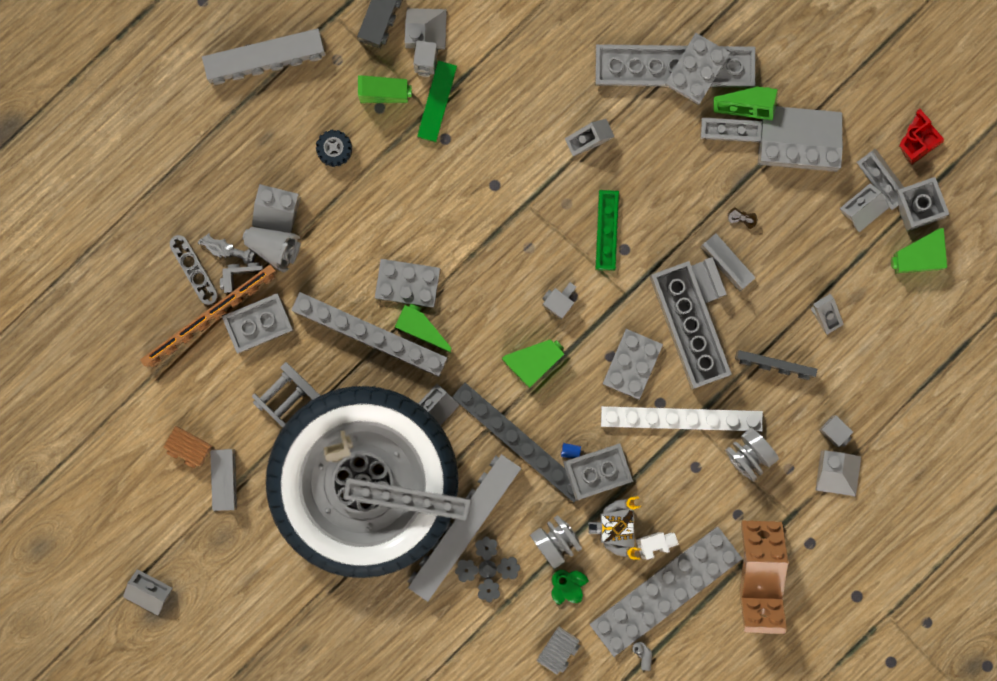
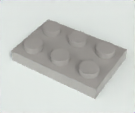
(697, 68)
(407, 283)
(257, 323)
(632, 364)
(598, 471)

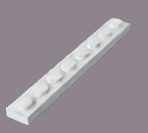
(681, 418)

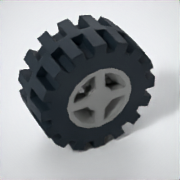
(328, 143)

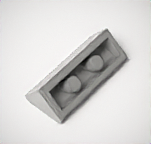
(881, 176)

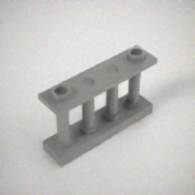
(302, 389)

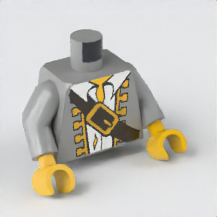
(617, 528)

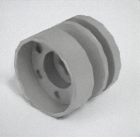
(751, 454)
(556, 541)

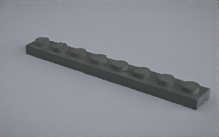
(514, 438)

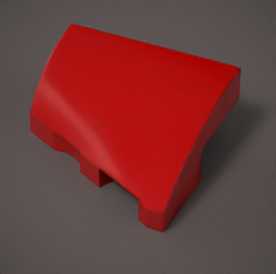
(920, 138)

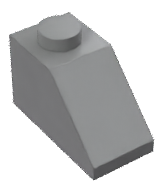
(589, 137)

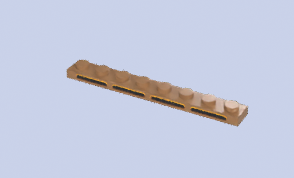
(202, 322)

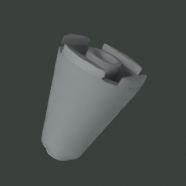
(273, 246)

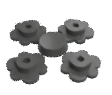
(487, 569)

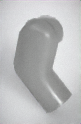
(644, 653)

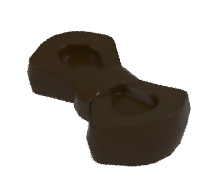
(736, 215)

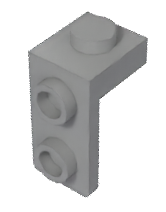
(227, 281)

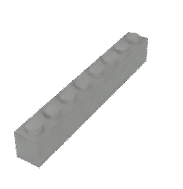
(369, 334)
(462, 531)

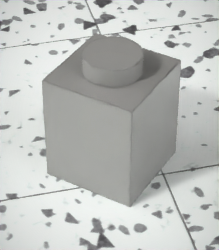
(836, 431)

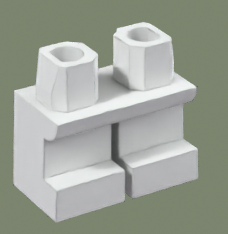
(654, 542)

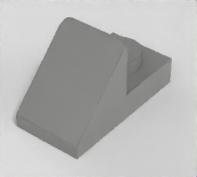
(827, 314)

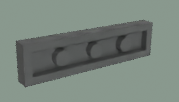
(767, 363)

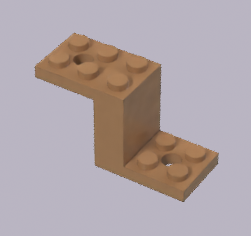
(763, 577)

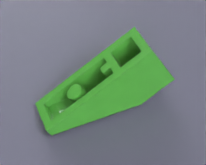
(752, 102)
(416, 324)

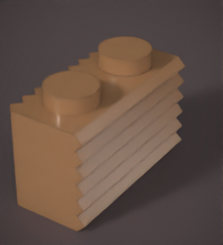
(188, 447)

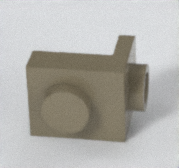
(338, 451)

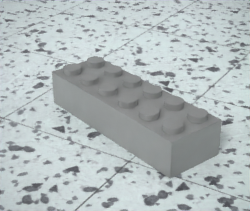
(690, 325)

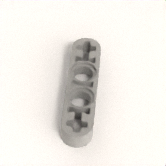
(195, 269)

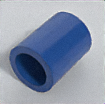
(570, 451)

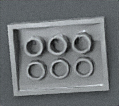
(802, 139)

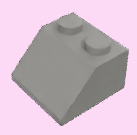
(921, 204)
(275, 209)

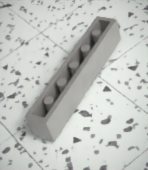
(263, 56)

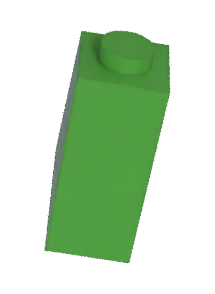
(383, 90)
(922, 255)
(534, 361)

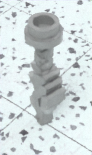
(222, 248)

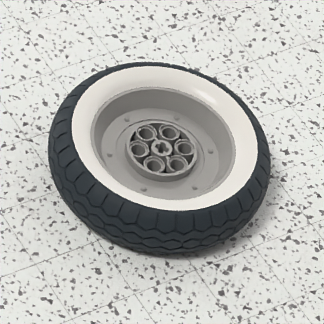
(307, 492)

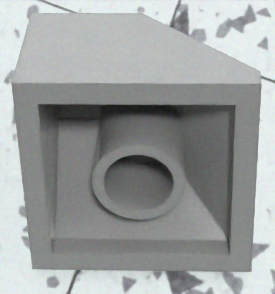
(426, 26)
(838, 473)

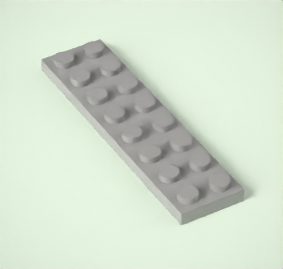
(654, 64)
(665, 591)

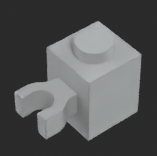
(558, 302)

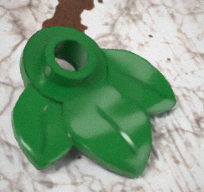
(570, 588)

